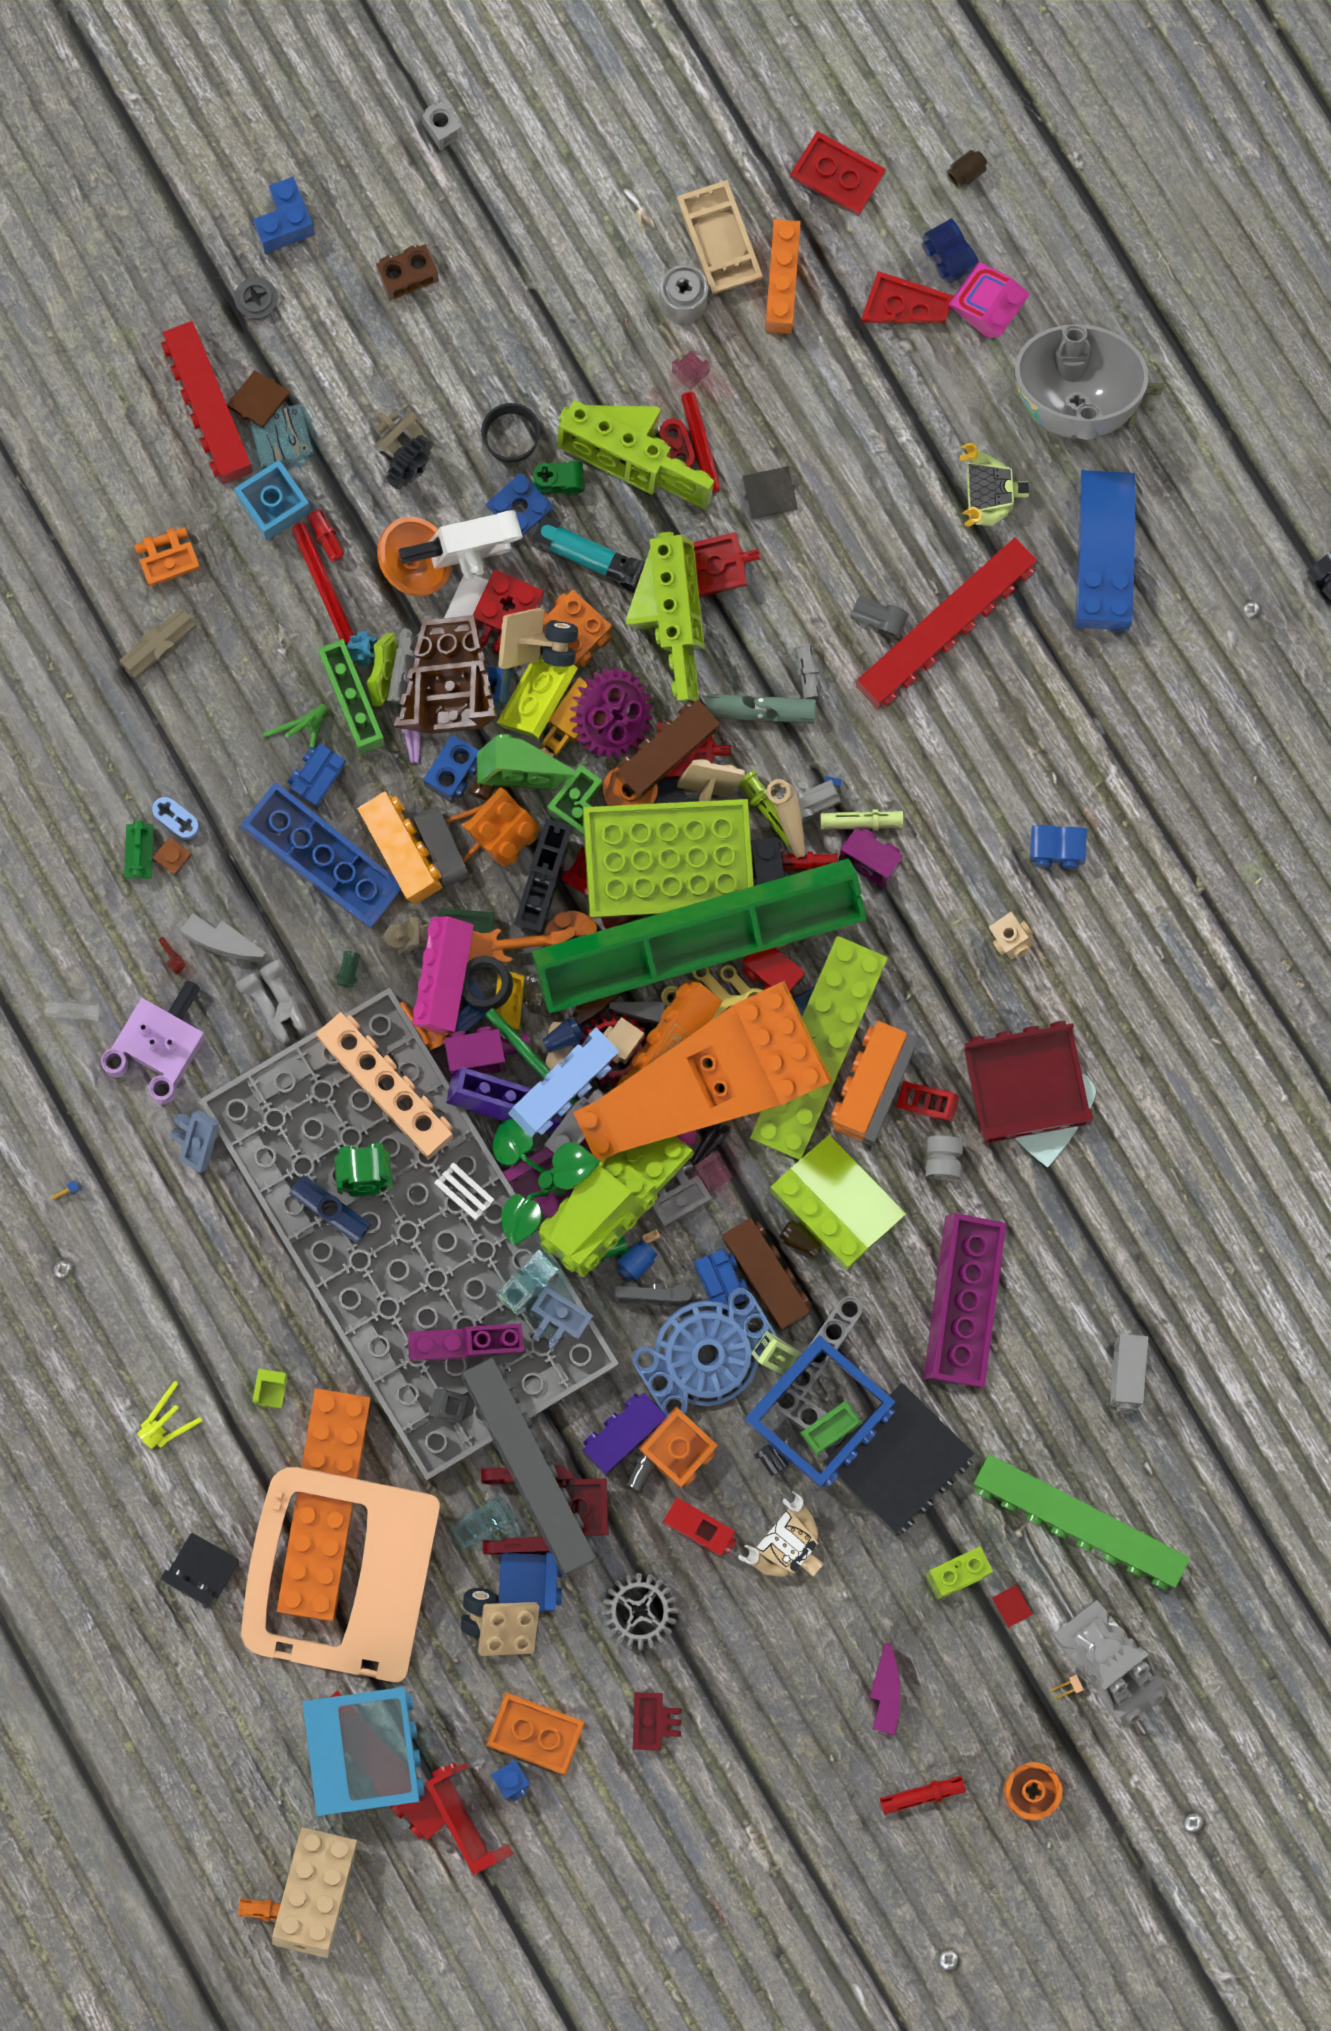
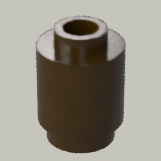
(967, 168)

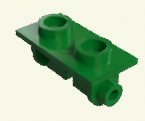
(139, 850)

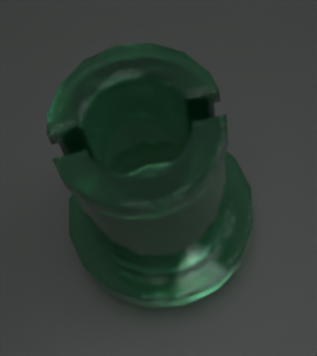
(348, 970)

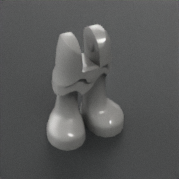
(287, 1006)

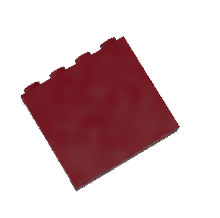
(1027, 1082)

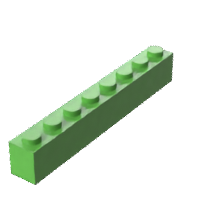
(1081, 1522)

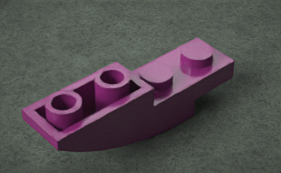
(465, 1343)

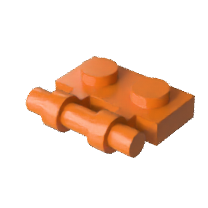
(168, 563)

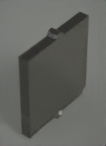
(770, 492)

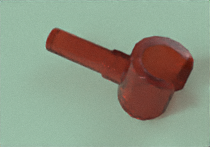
(176, 963)

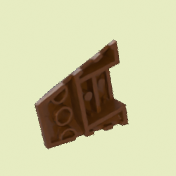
(448, 680)

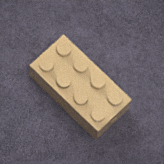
(314, 1892)

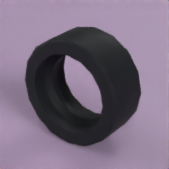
(504, 992)

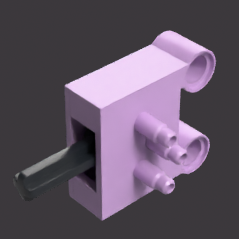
(158, 1042)

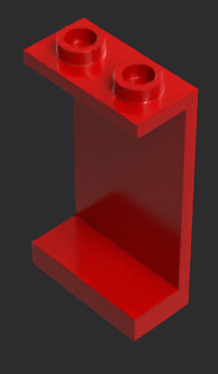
(460, 1821)

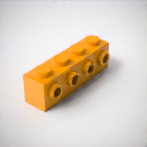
(400, 847)

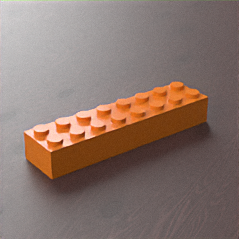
(319, 1522)

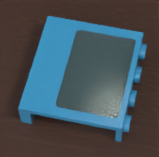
(362, 1751)

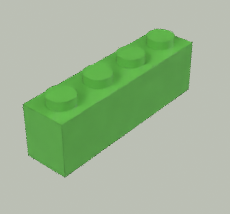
(351, 697)

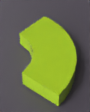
(380, 679)

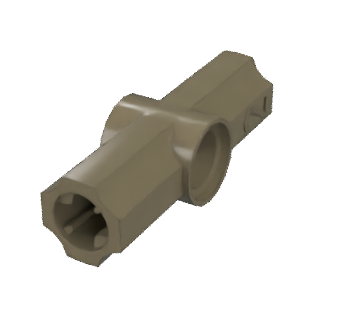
(158, 643)

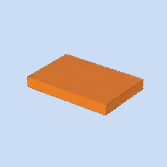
(535, 1733)

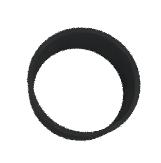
(510, 408)

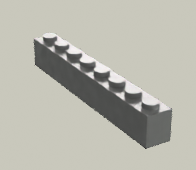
(528, 1467)

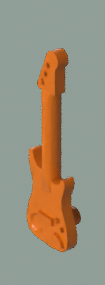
(487, 944)

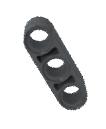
(441, 846)

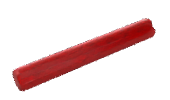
(699, 438)

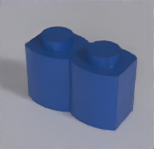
(1058, 845)

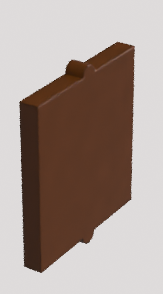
(258, 399)

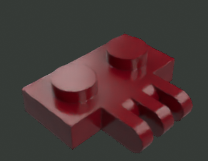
(652, 1721)

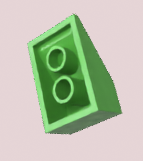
(519, 764)

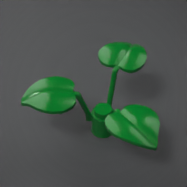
(571, 1167)

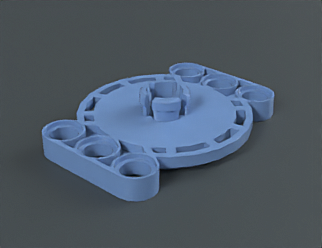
(680, 1359)

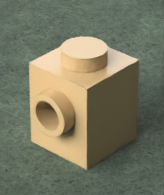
(625, 1039)

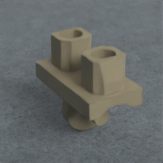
(406, 425)
(406, 936)

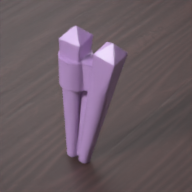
(413, 744)

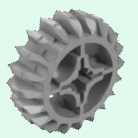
(626, 1631)

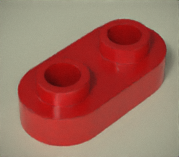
(681, 444)

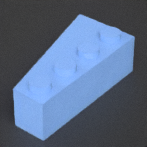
(564, 1083)

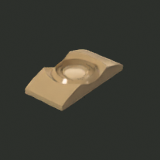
(719, 237)

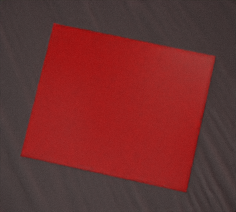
(1012, 1606)

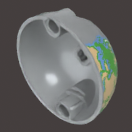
(1082, 396)

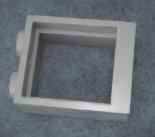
(1128, 1372)

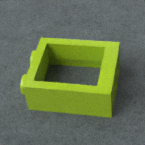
(970, 1569)

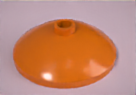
(417, 577)

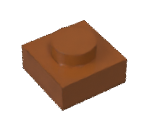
(172, 856)

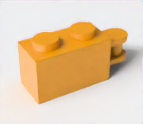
(561, 723)

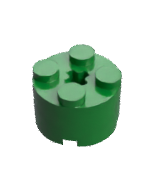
(363, 1170)

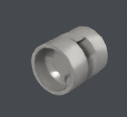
(944, 1155)

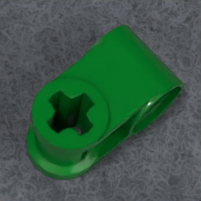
(562, 477)

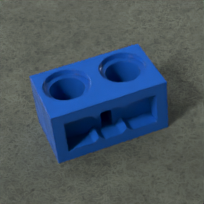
(446, 766)

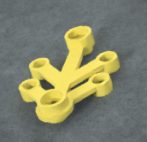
(710, 982)

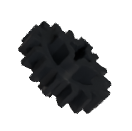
(409, 462)

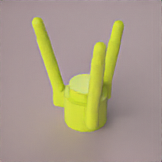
(153, 1432)

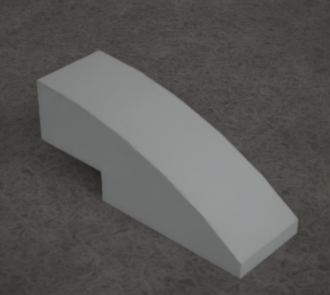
(222, 940)

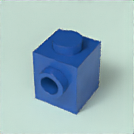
(511, 1781)

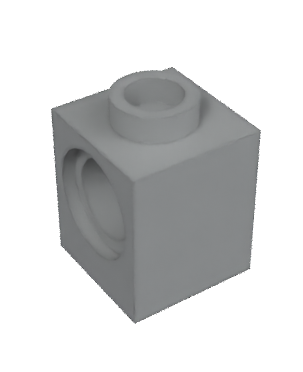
(441, 135)

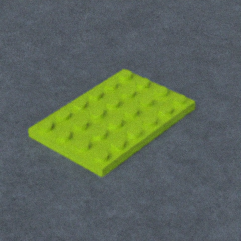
(665, 855)

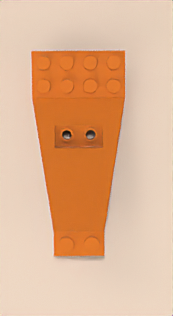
(756, 1053)

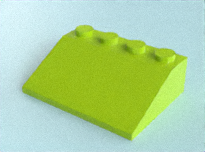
(837, 1202)

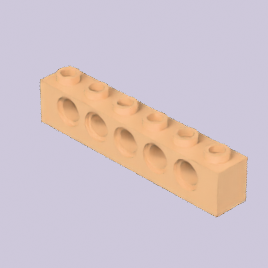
(428, 1141)

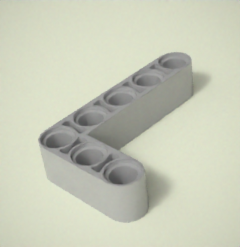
(799, 1392)

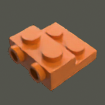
(502, 828)
(678, 1448)

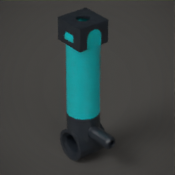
(587, 553)

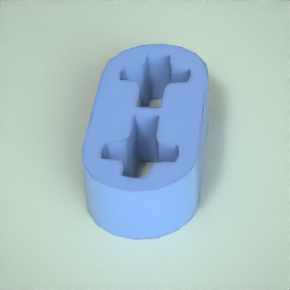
(171, 823)

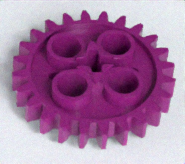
(611, 713)

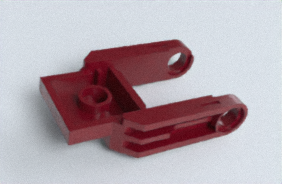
(587, 1498)

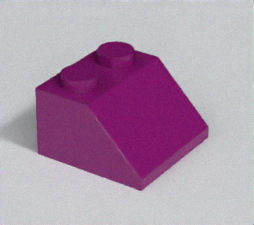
(871, 857)

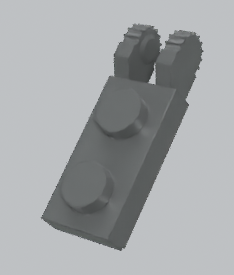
(654, 1295)

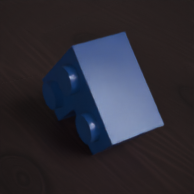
(289, 221)

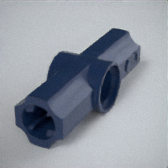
(343, 1220)

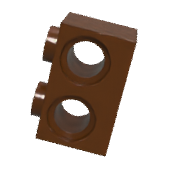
(410, 278)

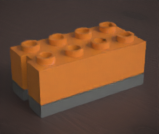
(874, 1083)

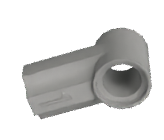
(817, 799)

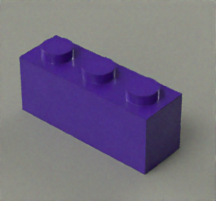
(623, 1433)

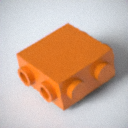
(592, 627)

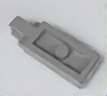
(569, 1129)

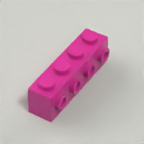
(442, 974)

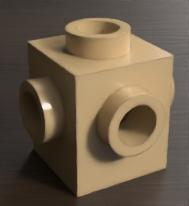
(1011, 936)

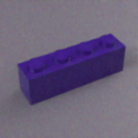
(488, 1095)

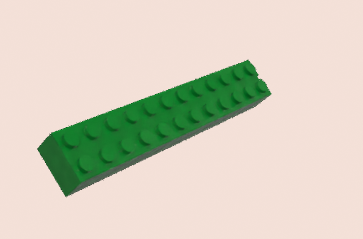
(699, 935)

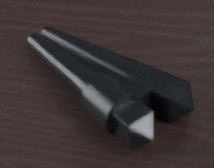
(710, 1141)

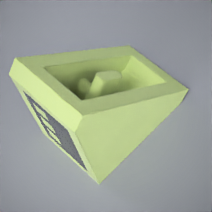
(775, 1353)

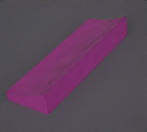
(964, 1300)

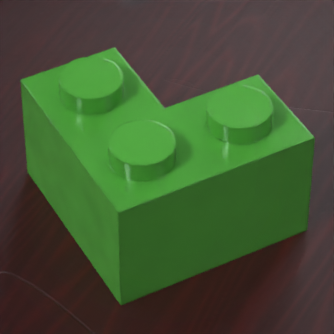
(572, 797)

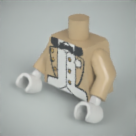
(787, 1543)

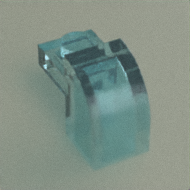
(529, 1281)

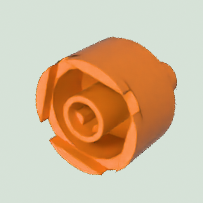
(1046, 1782)

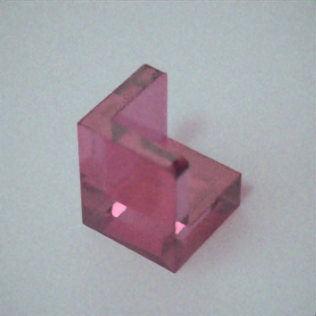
(690, 369)
(712, 1172)

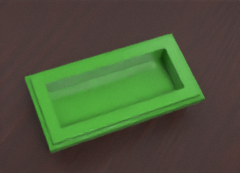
(831, 1427)

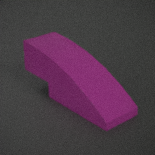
(887, 1692)

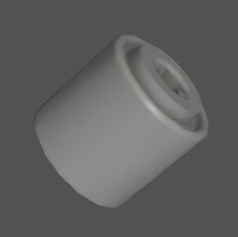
(688, 306)

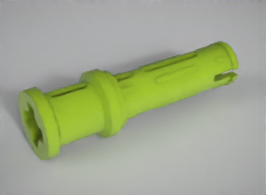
(759, 798)

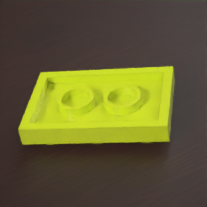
(536, 698)

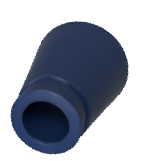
(564, 1035)

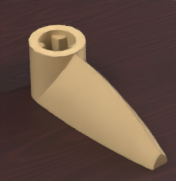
(788, 814)

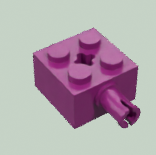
(479, 1051)

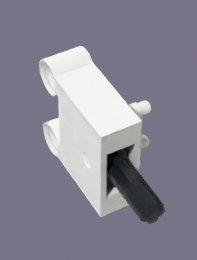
(467, 543)

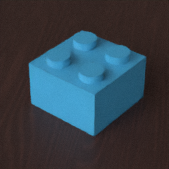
(272, 500)

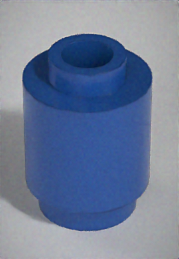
(636, 1260)

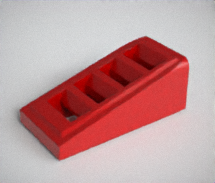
(950, 1109)

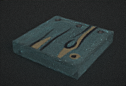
(283, 437)

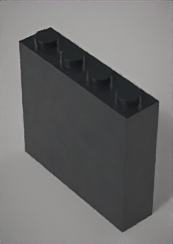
(903, 1462)

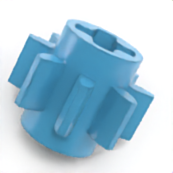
(362, 648)

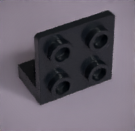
(201, 1570)

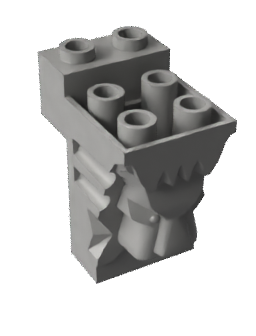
(1111, 1663)

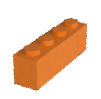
(782, 276)

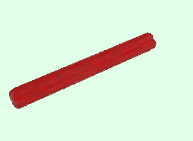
(322, 582)

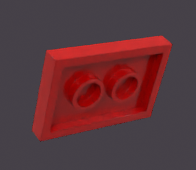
(837, 173)

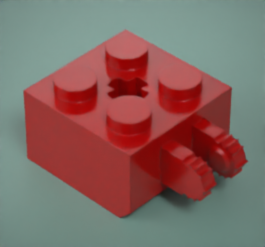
(503, 591)

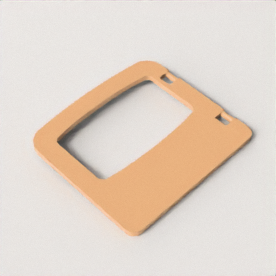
(390, 1580)

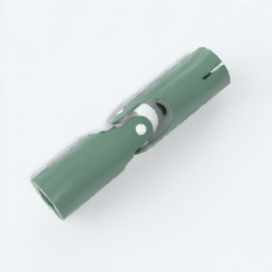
(739, 708)

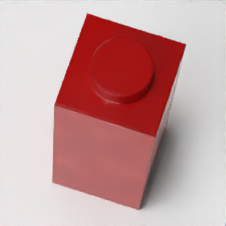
(700, 1528)

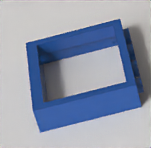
(848, 1453)

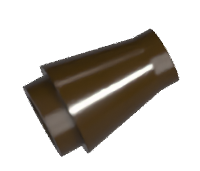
(799, 1238)

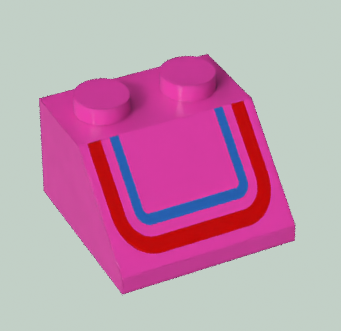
(989, 300)

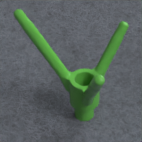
(310, 721)

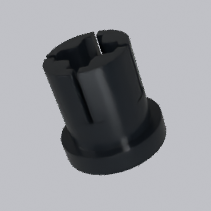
(771, 1459)

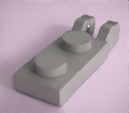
(403, 662)

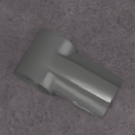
(886, 620)

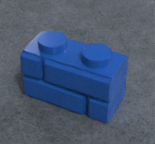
(316, 776)
(719, 1277)

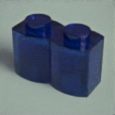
(950, 251)

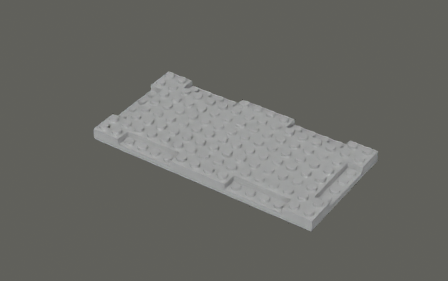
(423, 1255)

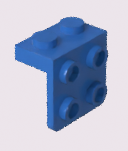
(530, 1580)

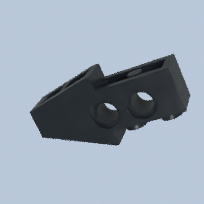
(544, 876)

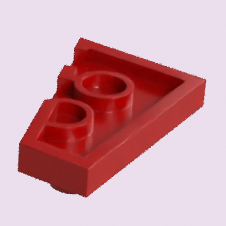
(904, 302)

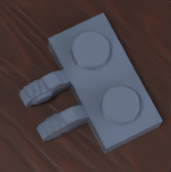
(198, 1139)
(560, 1313)

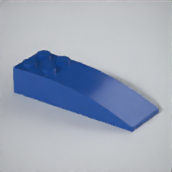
(1105, 550)
(320, 855)

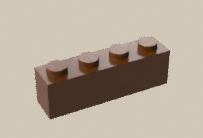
(667, 749)
(766, 1275)

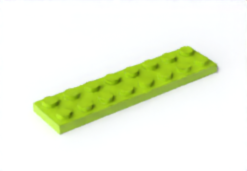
(832, 1022)

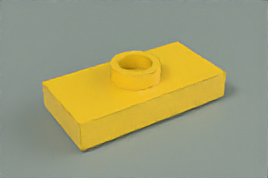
(512, 1008)

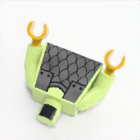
(989, 488)

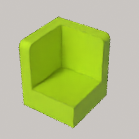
(270, 1388)

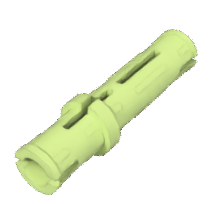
(862, 820)

